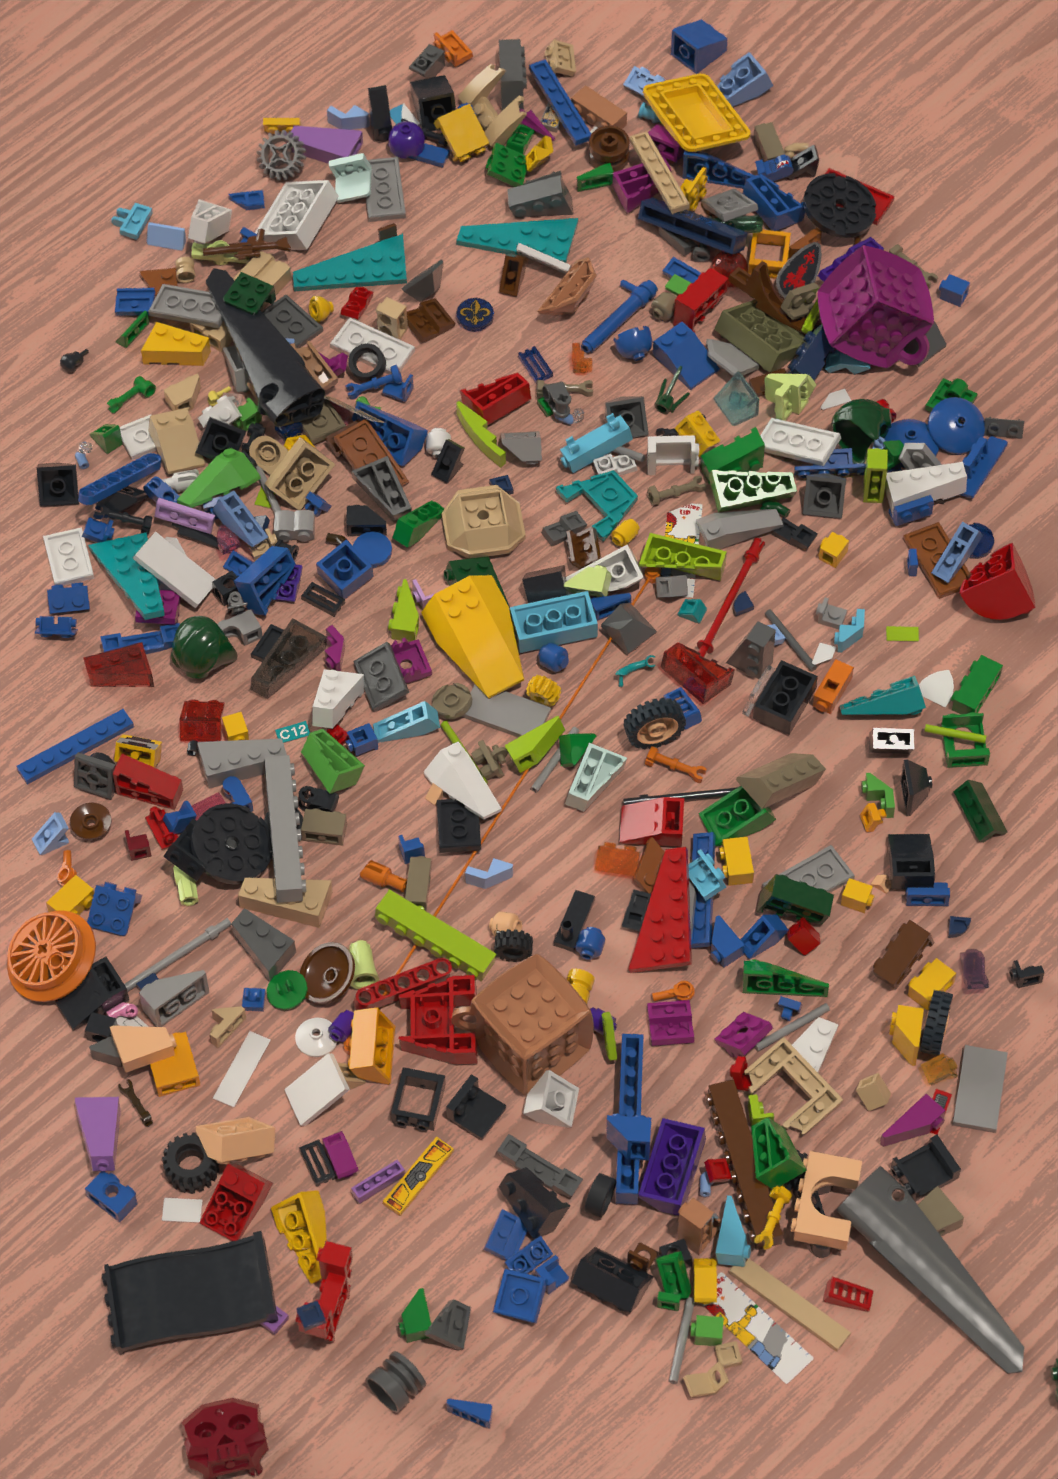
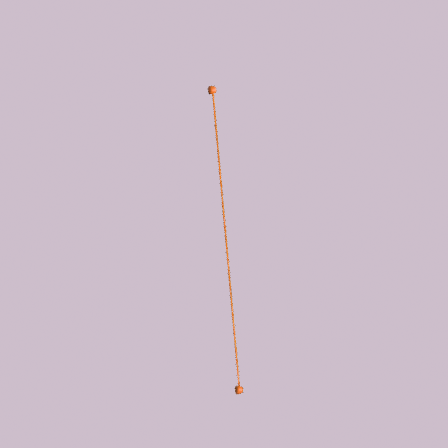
(650, 576)

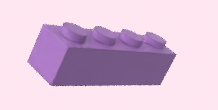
(378, 1181)

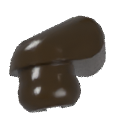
(335, 538)

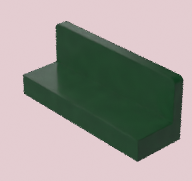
(979, 810)

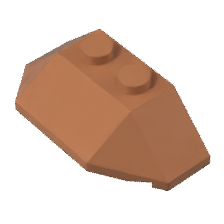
(571, 289)

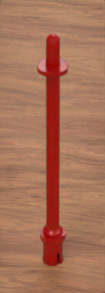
(751, 556)

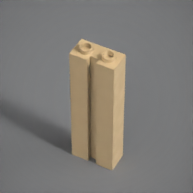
(262, 268)

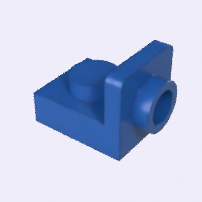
(97, 530)

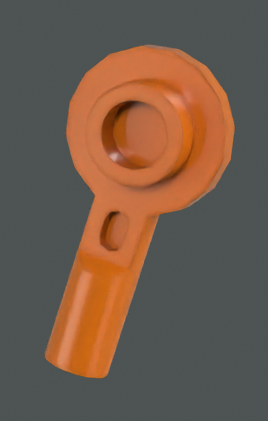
(66, 872)
(682, 991)

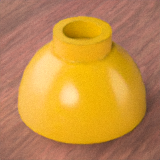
(320, 308)

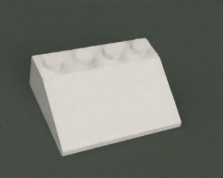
(299, 212)

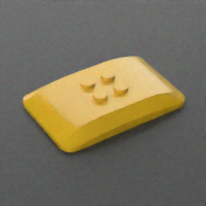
(696, 112)

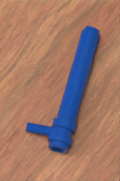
(638, 298)

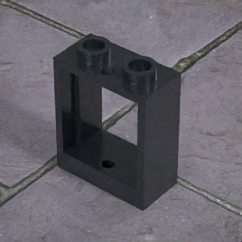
(422, 1080)

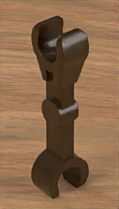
(129, 1093)

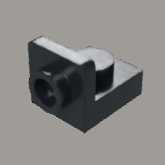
(1029, 976)

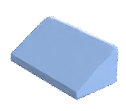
(166, 236)

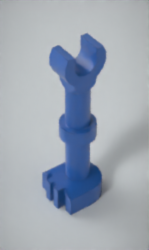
(375, 383)

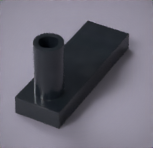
(574, 920)

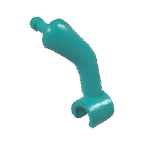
(632, 667)

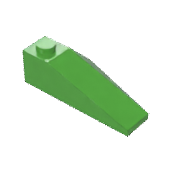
(224, 473)

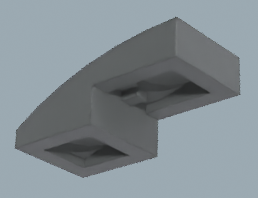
(557, 533)

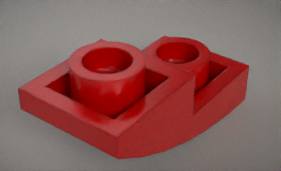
(357, 303)

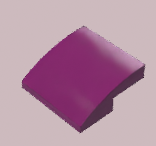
(670, 1022)

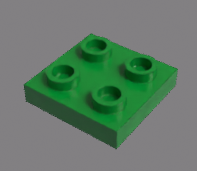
(507, 165)
(948, 389)

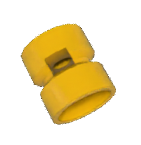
(582, 982)

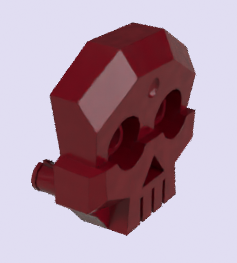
(225, 1438)

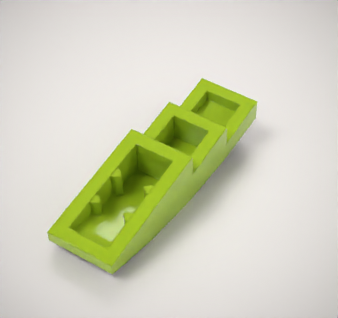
(478, 431)

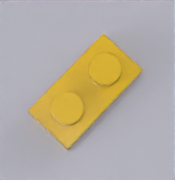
(280, 124)

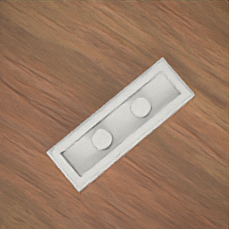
(543, 258)

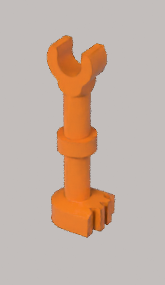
(653, 755)

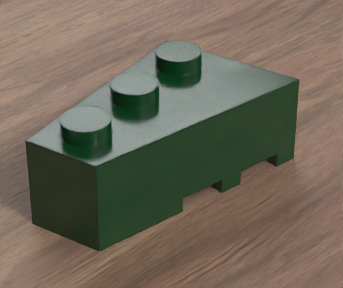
(795, 899)

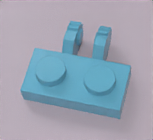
(132, 221)

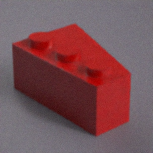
(699, 297)

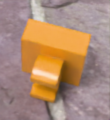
(872, 817)

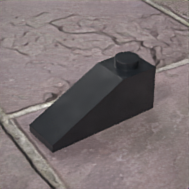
(379, 112)

